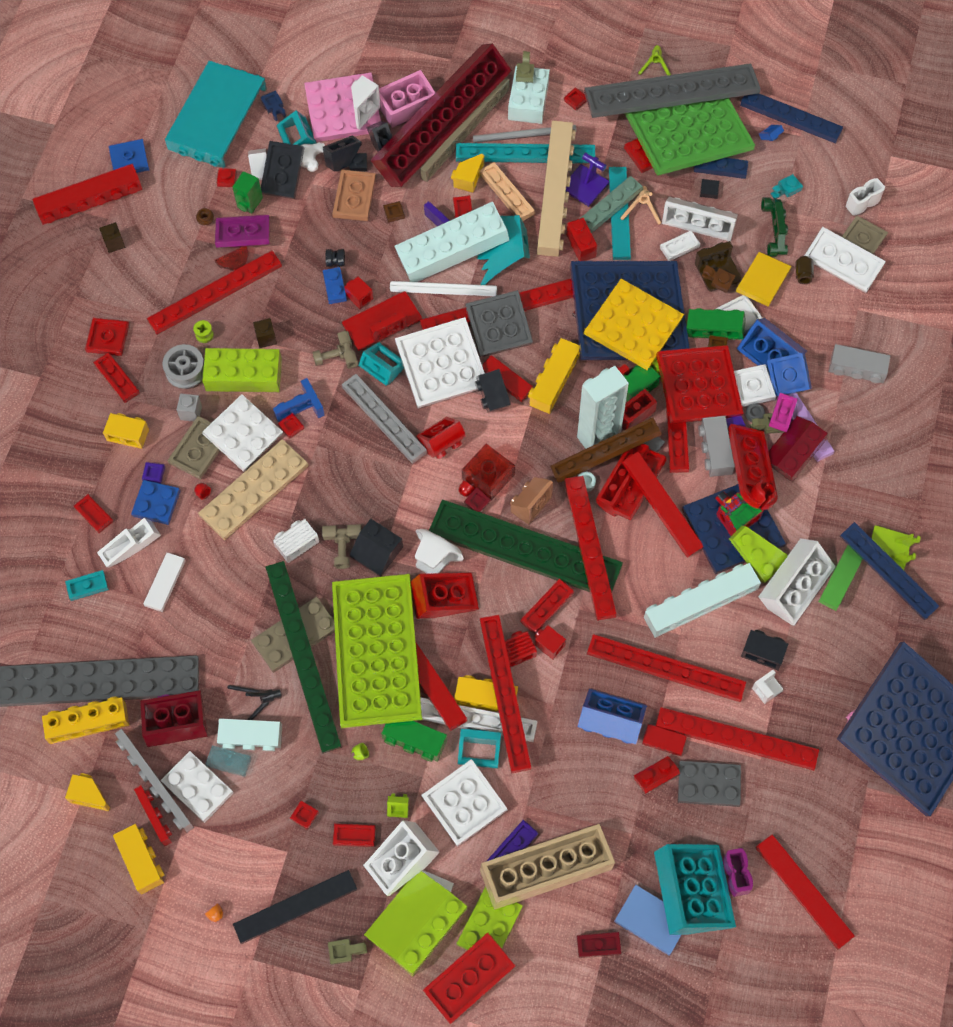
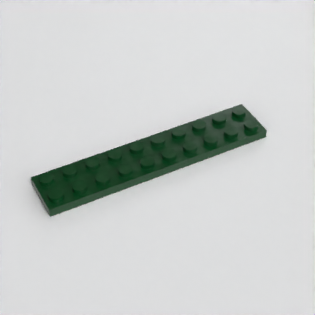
(516, 545)

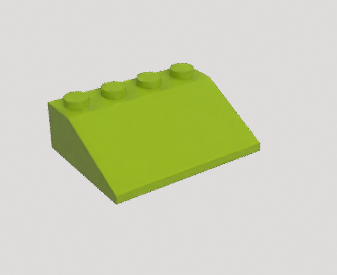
(416, 922)

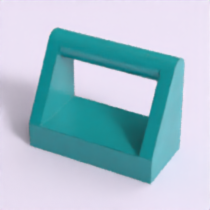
(303, 128)
(377, 367)
(479, 737)

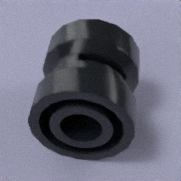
(335, 257)

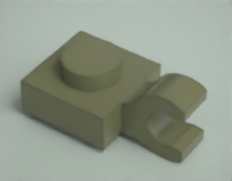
(525, 70)
(760, 424)
(342, 951)

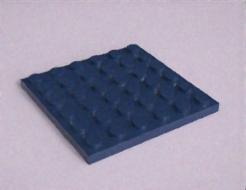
(596, 280)
(906, 729)

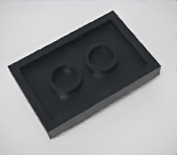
(282, 169)

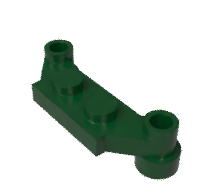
(779, 227)

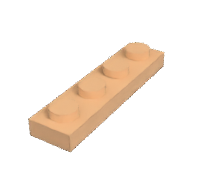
(506, 191)

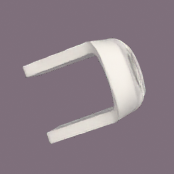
(435, 552)

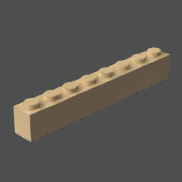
(555, 189)

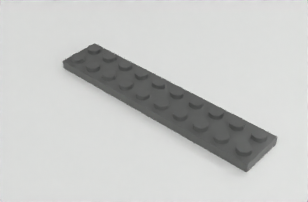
(671, 90)
(97, 680)

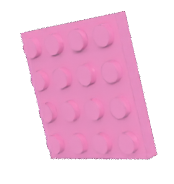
(333, 108)

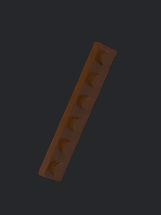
(605, 450)

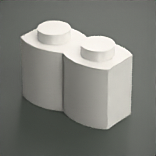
(865, 196)

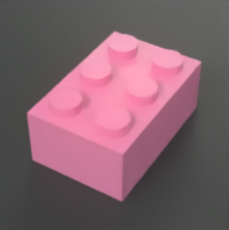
(404, 97)

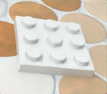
(242, 432)
(464, 802)

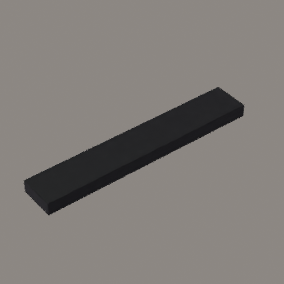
(294, 907)

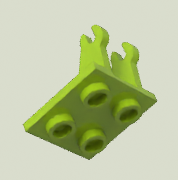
(895, 544)

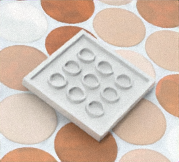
(440, 362)

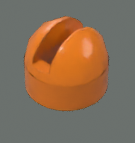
(215, 913)

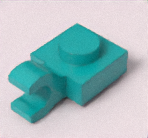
(787, 186)

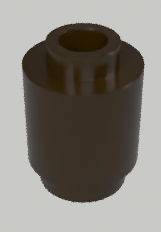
(804, 270)

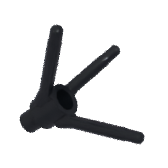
(265, 696)

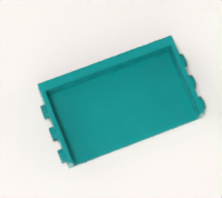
(214, 113)

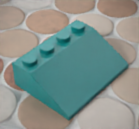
(694, 888)

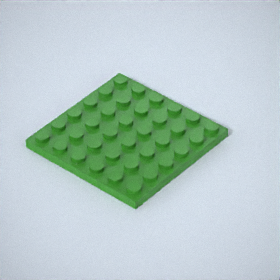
(690, 134)

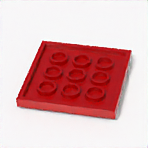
(699, 383)

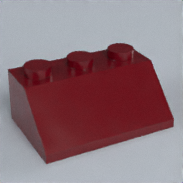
(796, 447)
(173, 718)

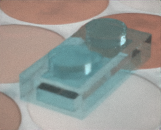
(228, 761)

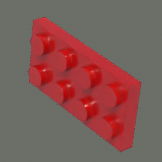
(469, 978)

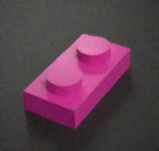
(783, 412)

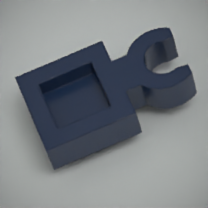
(273, 104)

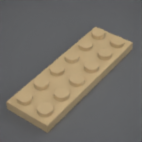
(253, 489)

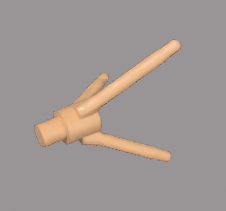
(644, 198)

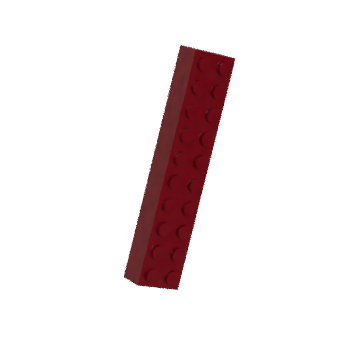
(441, 115)

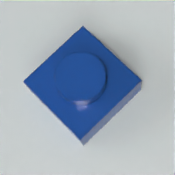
(771, 133)

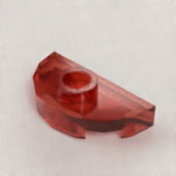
(233, 259)

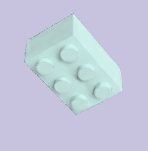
(529, 98)

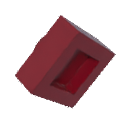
(477, 500)

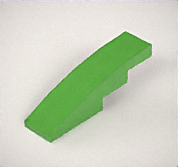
(841, 579)

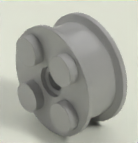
(183, 366)

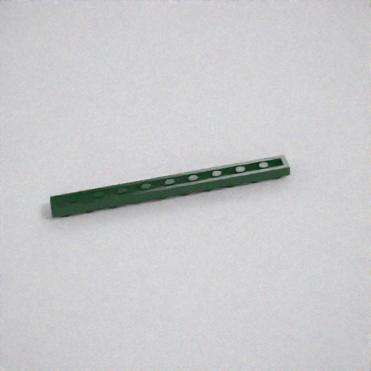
(303, 657)

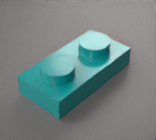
(86, 585)

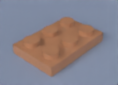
(354, 195)

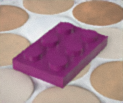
(242, 231)

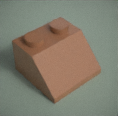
(532, 499)

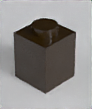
(112, 237)
(265, 333)

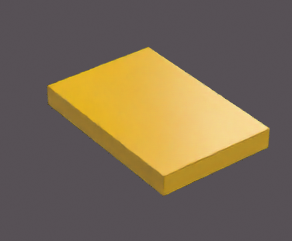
(763, 279)

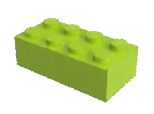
(242, 370)

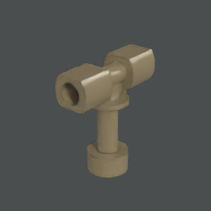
(344, 351)
(342, 537)

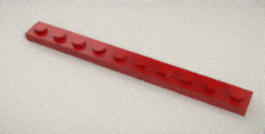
(530, 299)

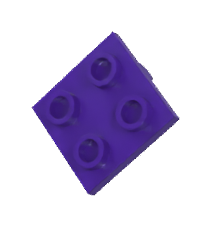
(585, 182)

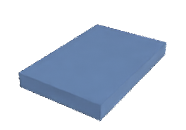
(646, 918)

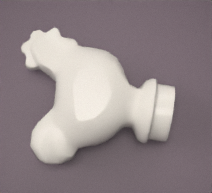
(309, 156)

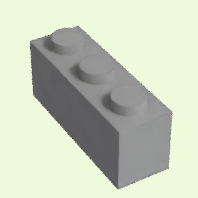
(859, 363)
(716, 446)

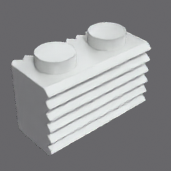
(296, 540)

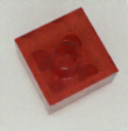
(488, 471)

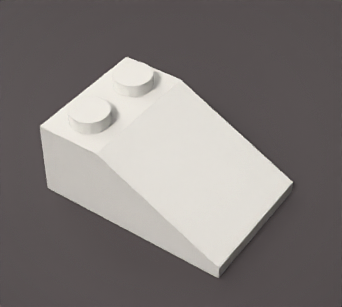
(401, 857)

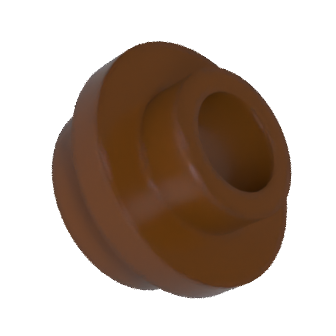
(204, 212)

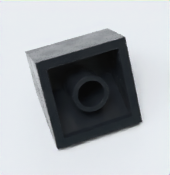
(376, 547)

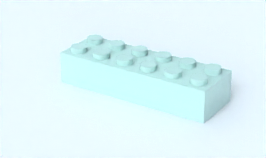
(452, 242)
(602, 407)

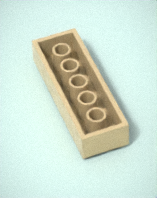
(546, 866)

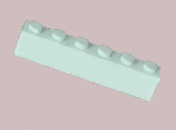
(702, 599)

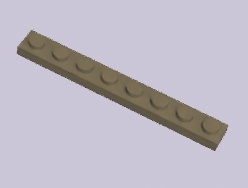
(439, 157)

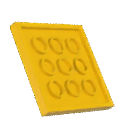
(633, 324)

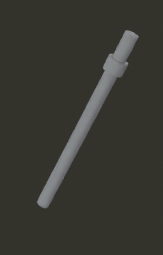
(514, 134)

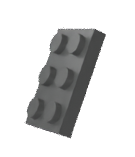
(709, 783)

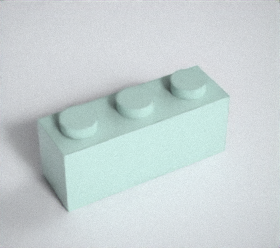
(249, 734)

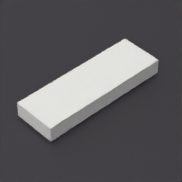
(164, 582)

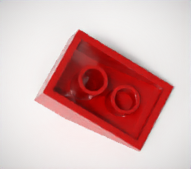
(443, 594)

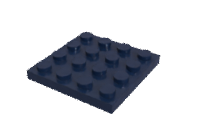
(714, 536)

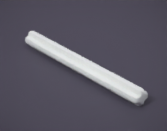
(443, 288)

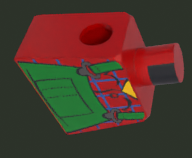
(736, 512)

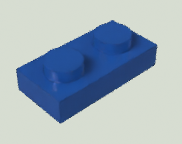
(334, 285)

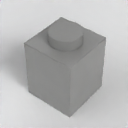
(189, 407)

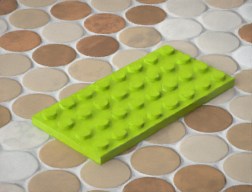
(376, 651)

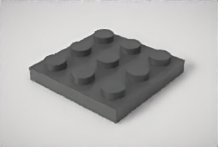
(498, 323)

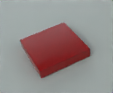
(107, 336)

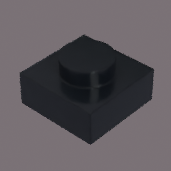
(359, 163)

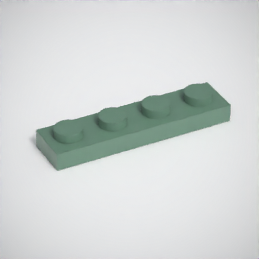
(612, 203)

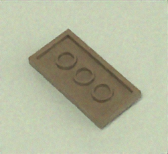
(273, 643)

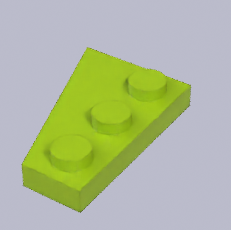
(757, 551)

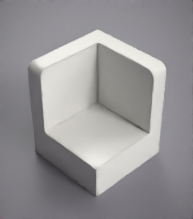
(767, 687)

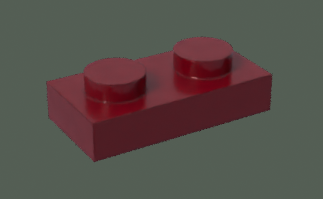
(598, 945)

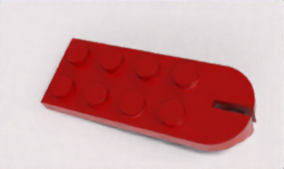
(753, 466)

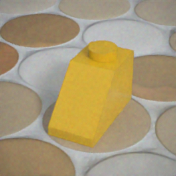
(468, 173)
(85, 792)

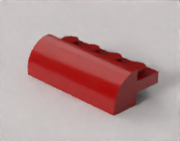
(620, 492)

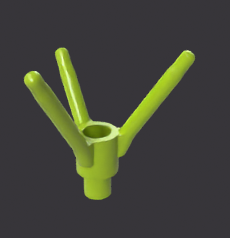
(656, 57)

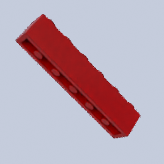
(87, 194)

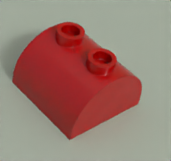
(442, 436)

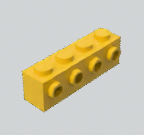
(85, 720)

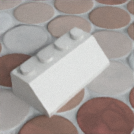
(699, 218)
(797, 580)

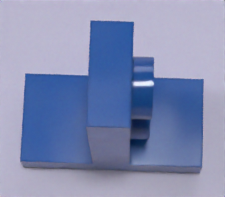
(300, 403)

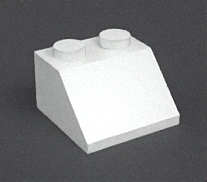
(365, 100)

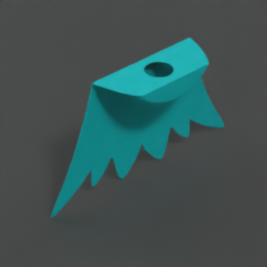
(508, 252)

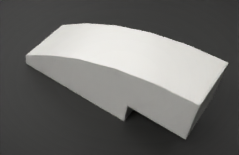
(129, 542)

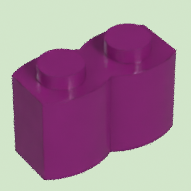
(735, 865)

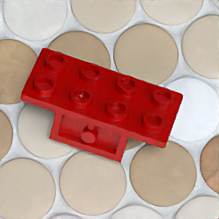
(381, 320)

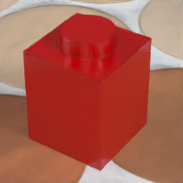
(358, 292)
(549, 641)

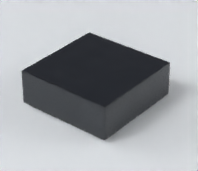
(709, 188)

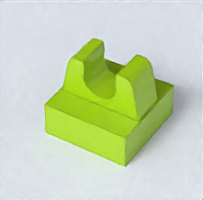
(398, 806)

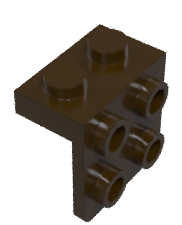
(717, 257)

